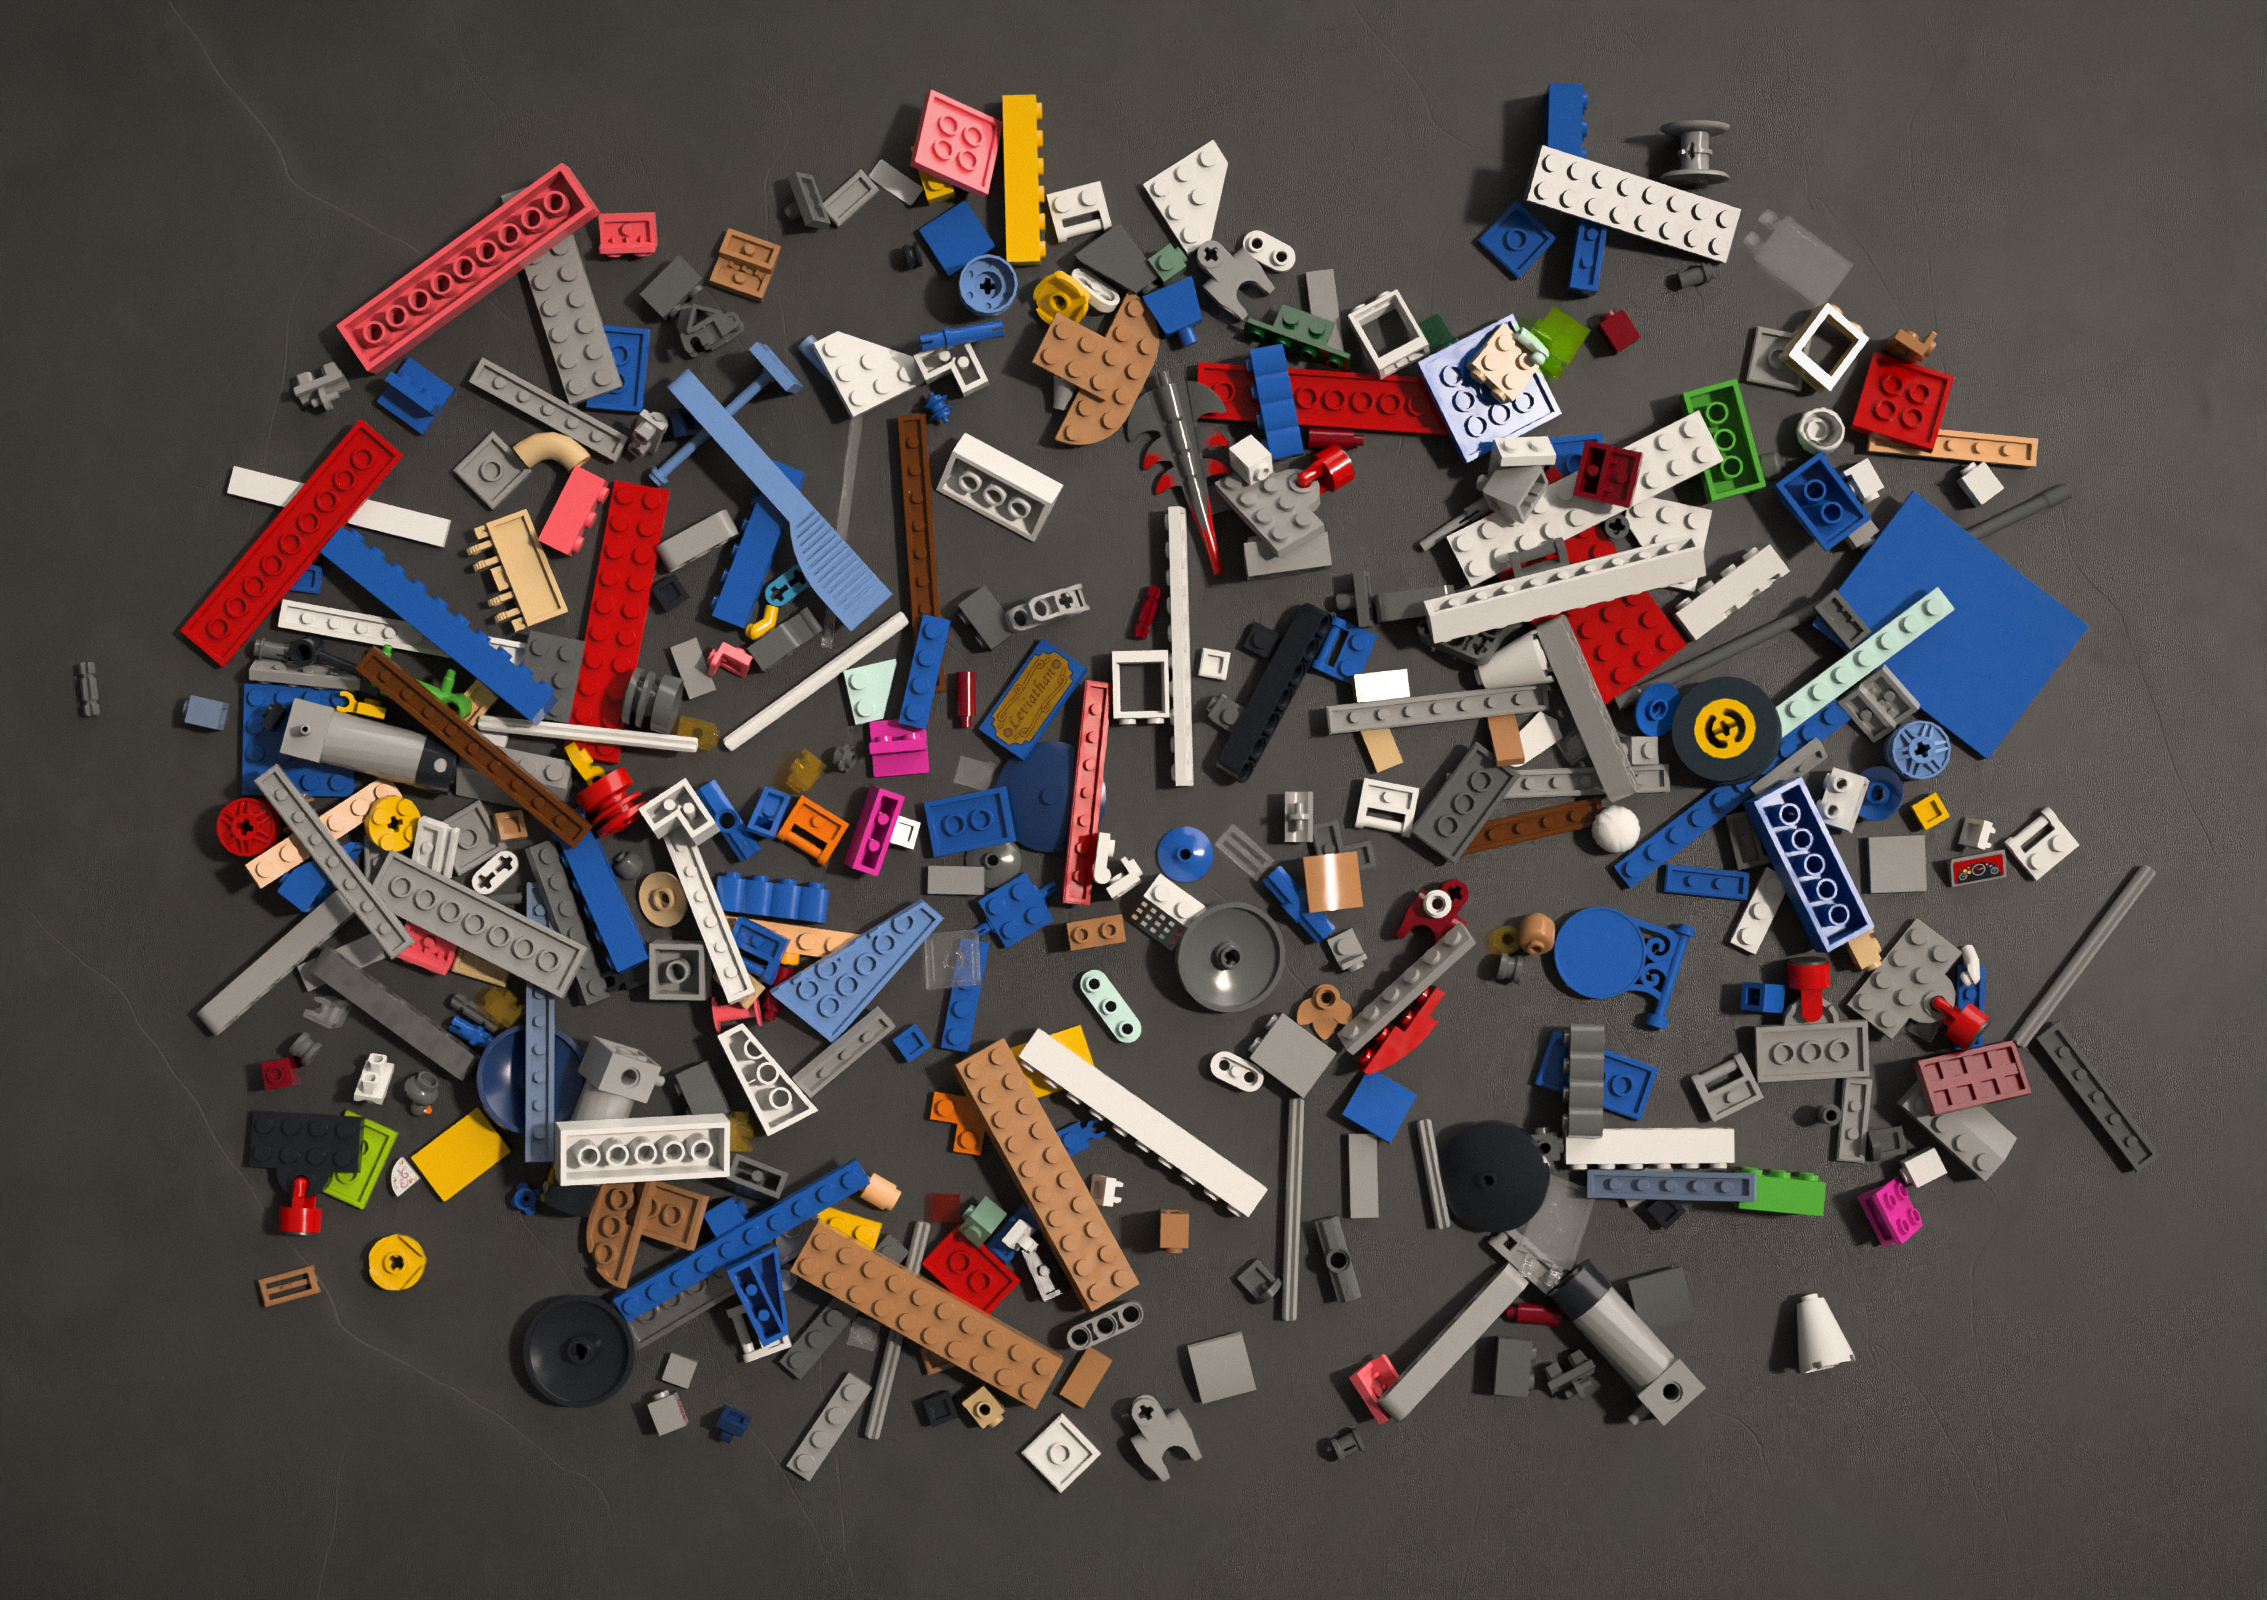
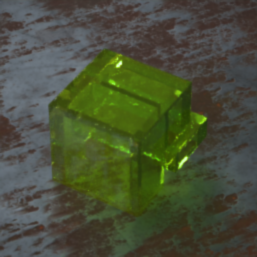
(1561, 337)

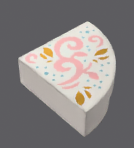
(403, 1176)

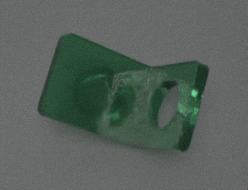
(1436, 333)

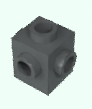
(1544, 1135)

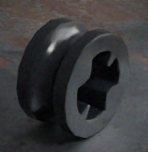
(913, 255)

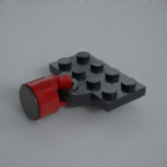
(305, 1156)

